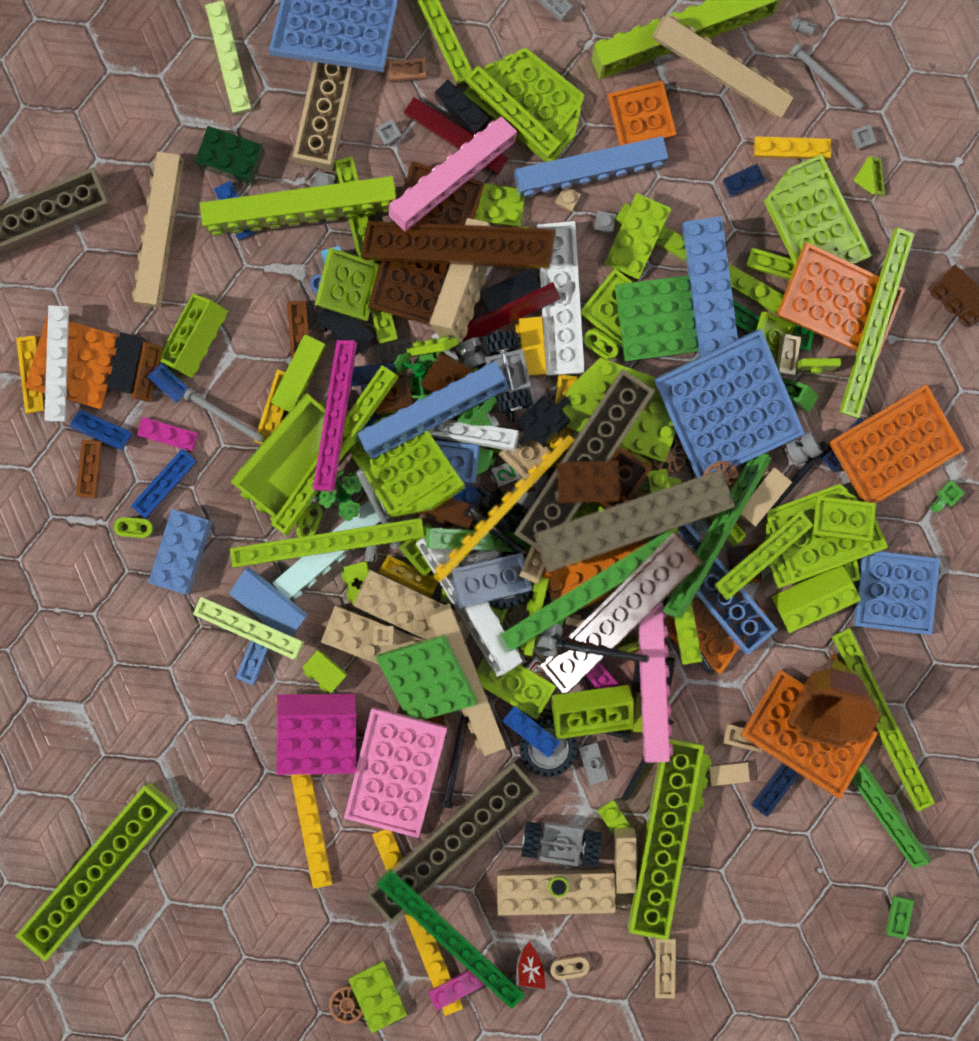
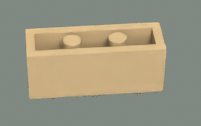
(764, 496)
(625, 860)

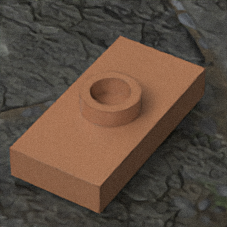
(407, 70)

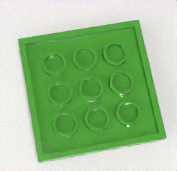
(656, 318)
(427, 678)

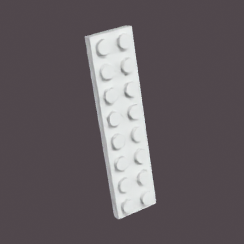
(563, 317)

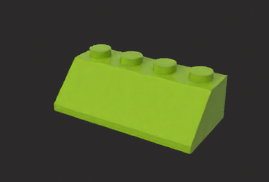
(193, 335)
(815, 598)
(592, 711)

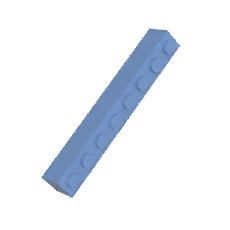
(591, 166)
(433, 410)

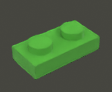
(899, 917)

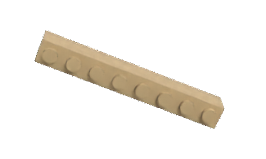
(721, 66)
(158, 230)
(481, 715)

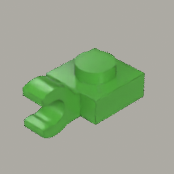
(948, 495)

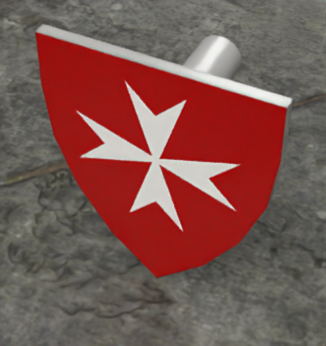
(529, 969)

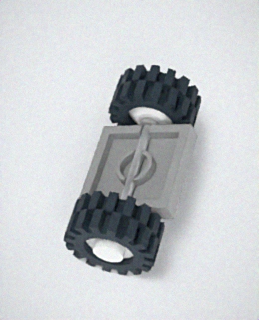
(513, 369)
(561, 844)

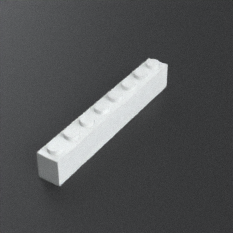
(478, 618)

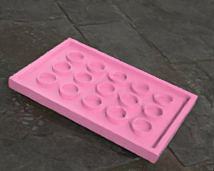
(395, 772)

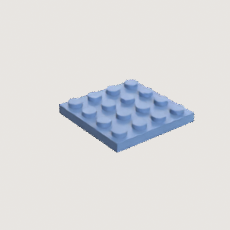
(897, 592)

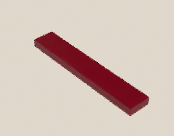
(447, 130)
(512, 311)

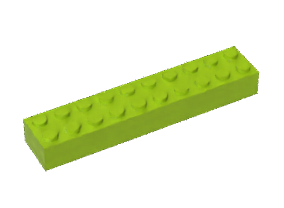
(708, 19)
(298, 206)
(665, 841)
(97, 871)

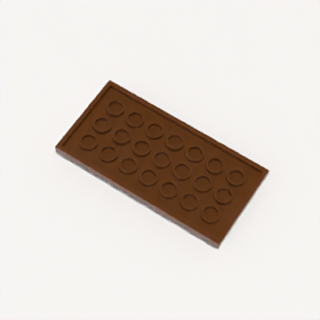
(413, 288)

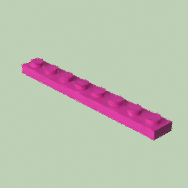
(335, 416)

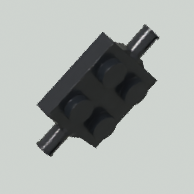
(544, 421)
(510, 519)

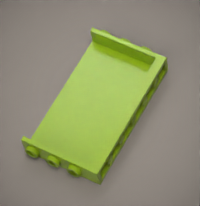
(283, 457)

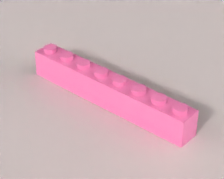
(452, 173)
(654, 688)

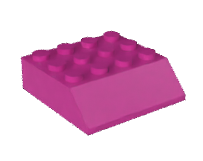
(316, 734)

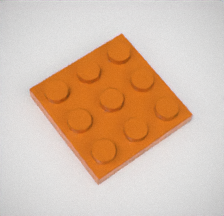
(641, 113)

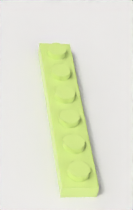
(228, 57)
(248, 628)

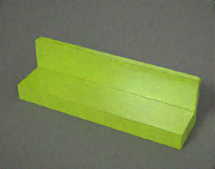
(299, 373)

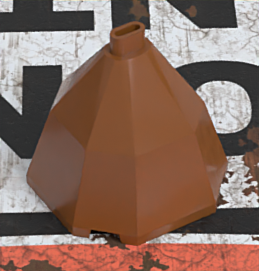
(834, 706)

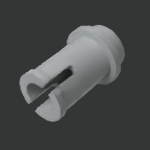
(802, 26)
(371, 553)

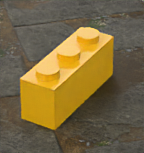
(533, 345)

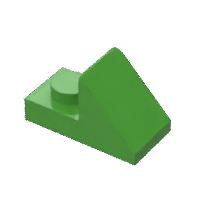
(477, 415)

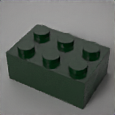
(230, 155)

